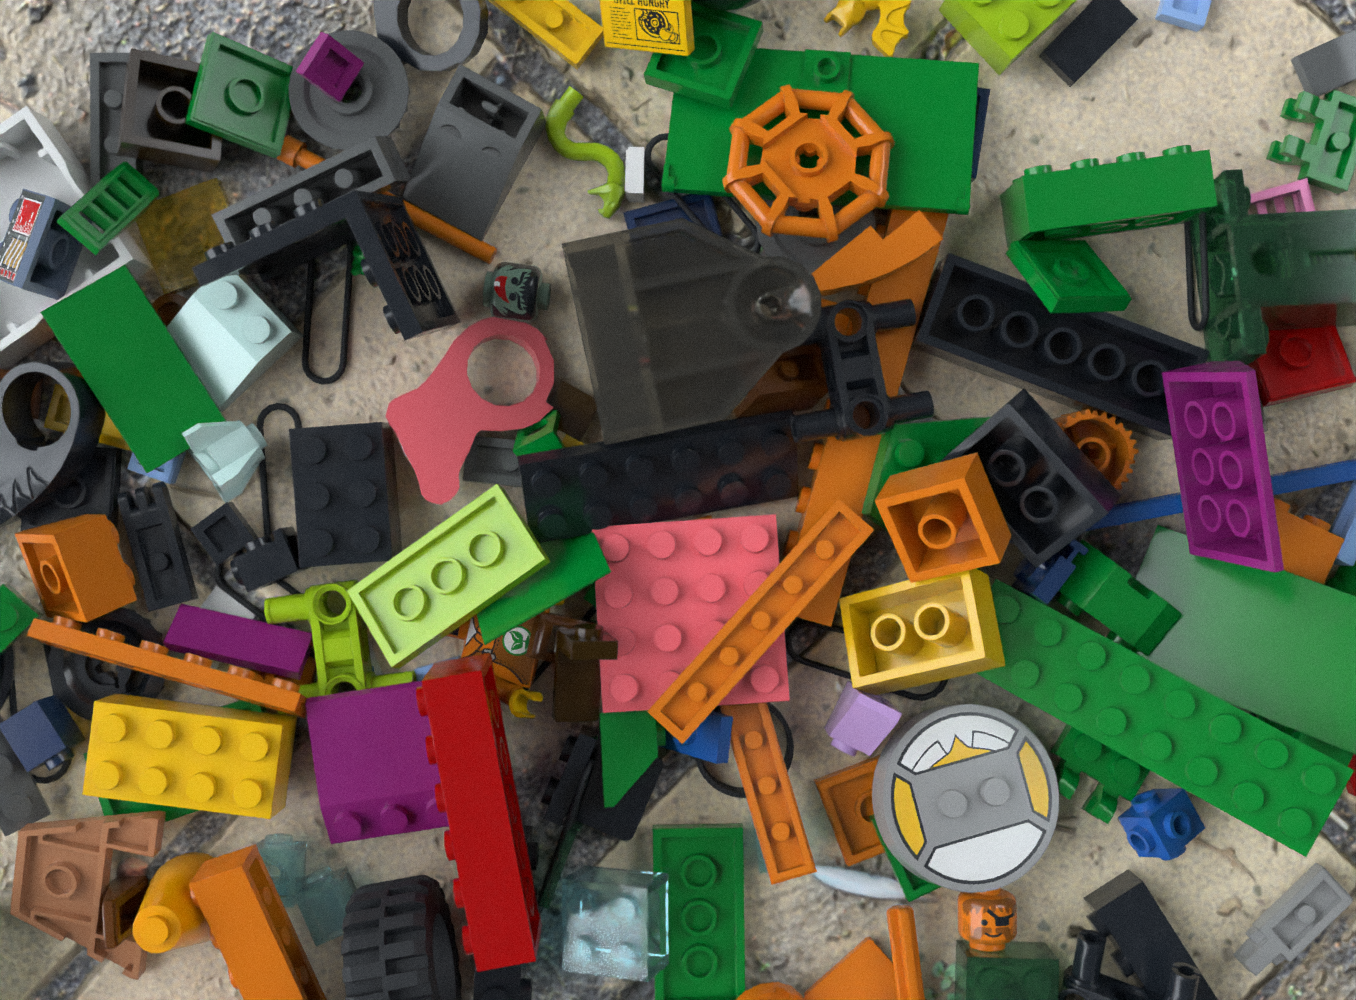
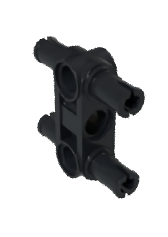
(856, 374)
(1087, 980)

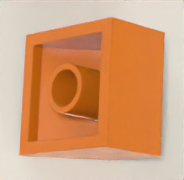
(77, 567)

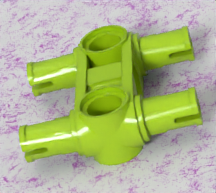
(338, 639)

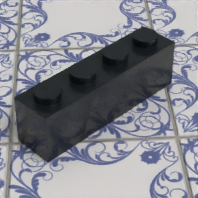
(1140, 934)

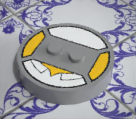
(965, 797)

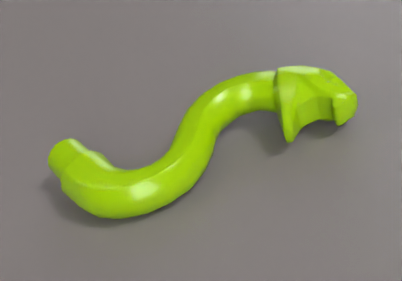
(556, 121)

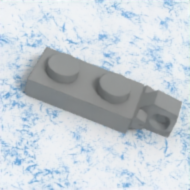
(1293, 920)

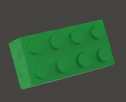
(1110, 196)

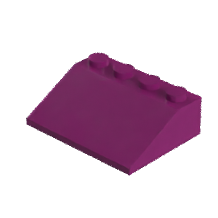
(1223, 464)
(373, 763)

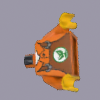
(511, 665)

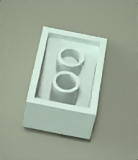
(231, 336)

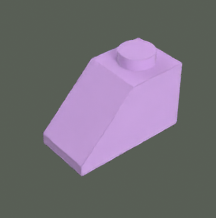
(860, 721)

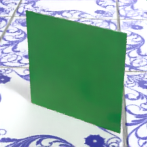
(572, 566)

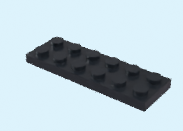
(659, 476)

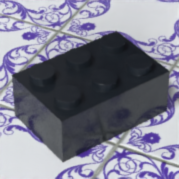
(1038, 477)
(345, 494)

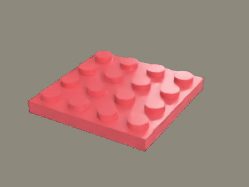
(673, 594)

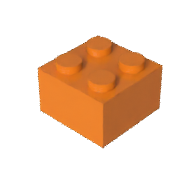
(944, 518)

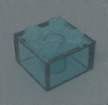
(615, 923)

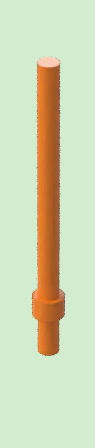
(295, 154)

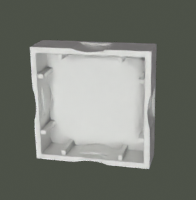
(41, 161)

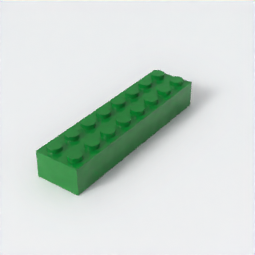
(1165, 722)

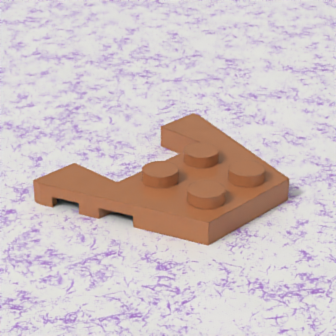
(66, 874)

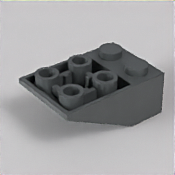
(473, 152)

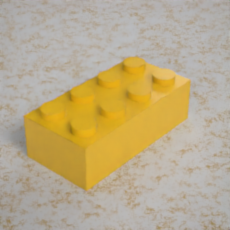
(189, 755)

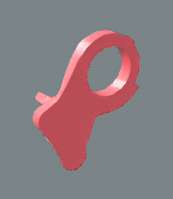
(446, 413)

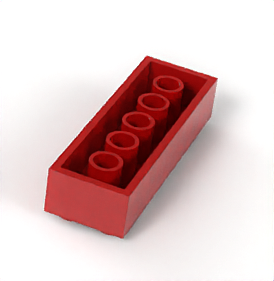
(481, 812)

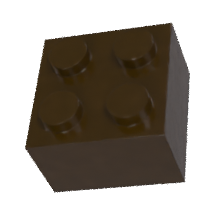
(156, 111)

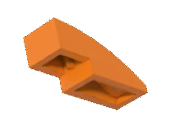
(873, 259)

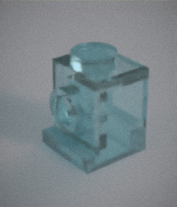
(290, 859)

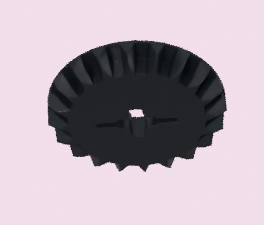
(81, 679)

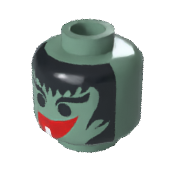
(516, 292)

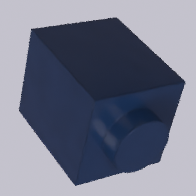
(42, 734)

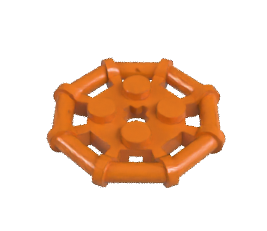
(808, 186)

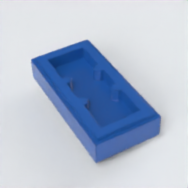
(708, 741)

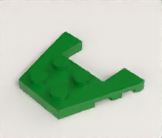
(912, 447)

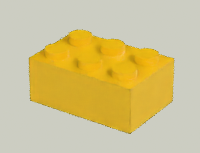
(921, 632)

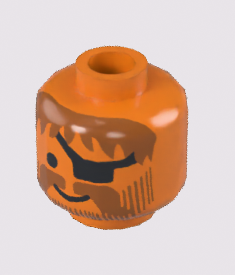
(987, 919)

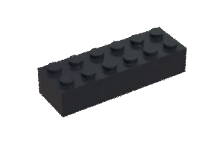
(1071, 358)

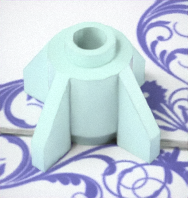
(226, 454)

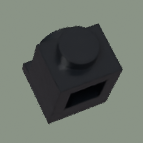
(268, 560)

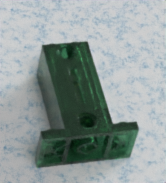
(1272, 271)

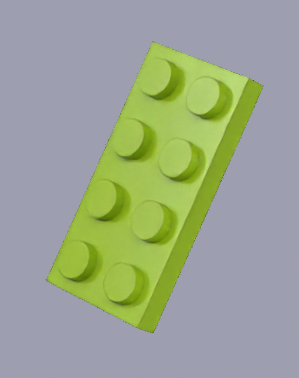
(448, 576)

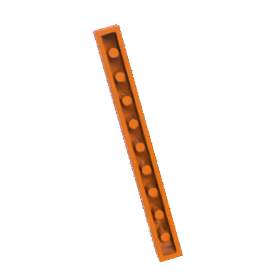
(846, 467)

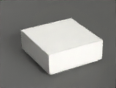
(635, 174)

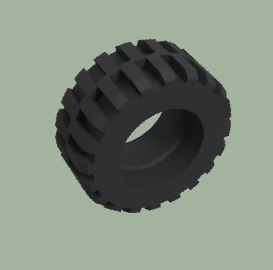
(400, 942)

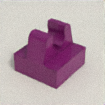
(330, 66)

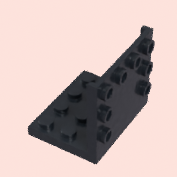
(386, 237)

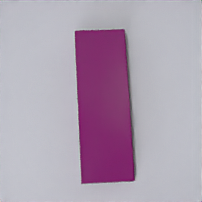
(239, 641)

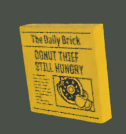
(648, 25)

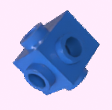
(1161, 823)

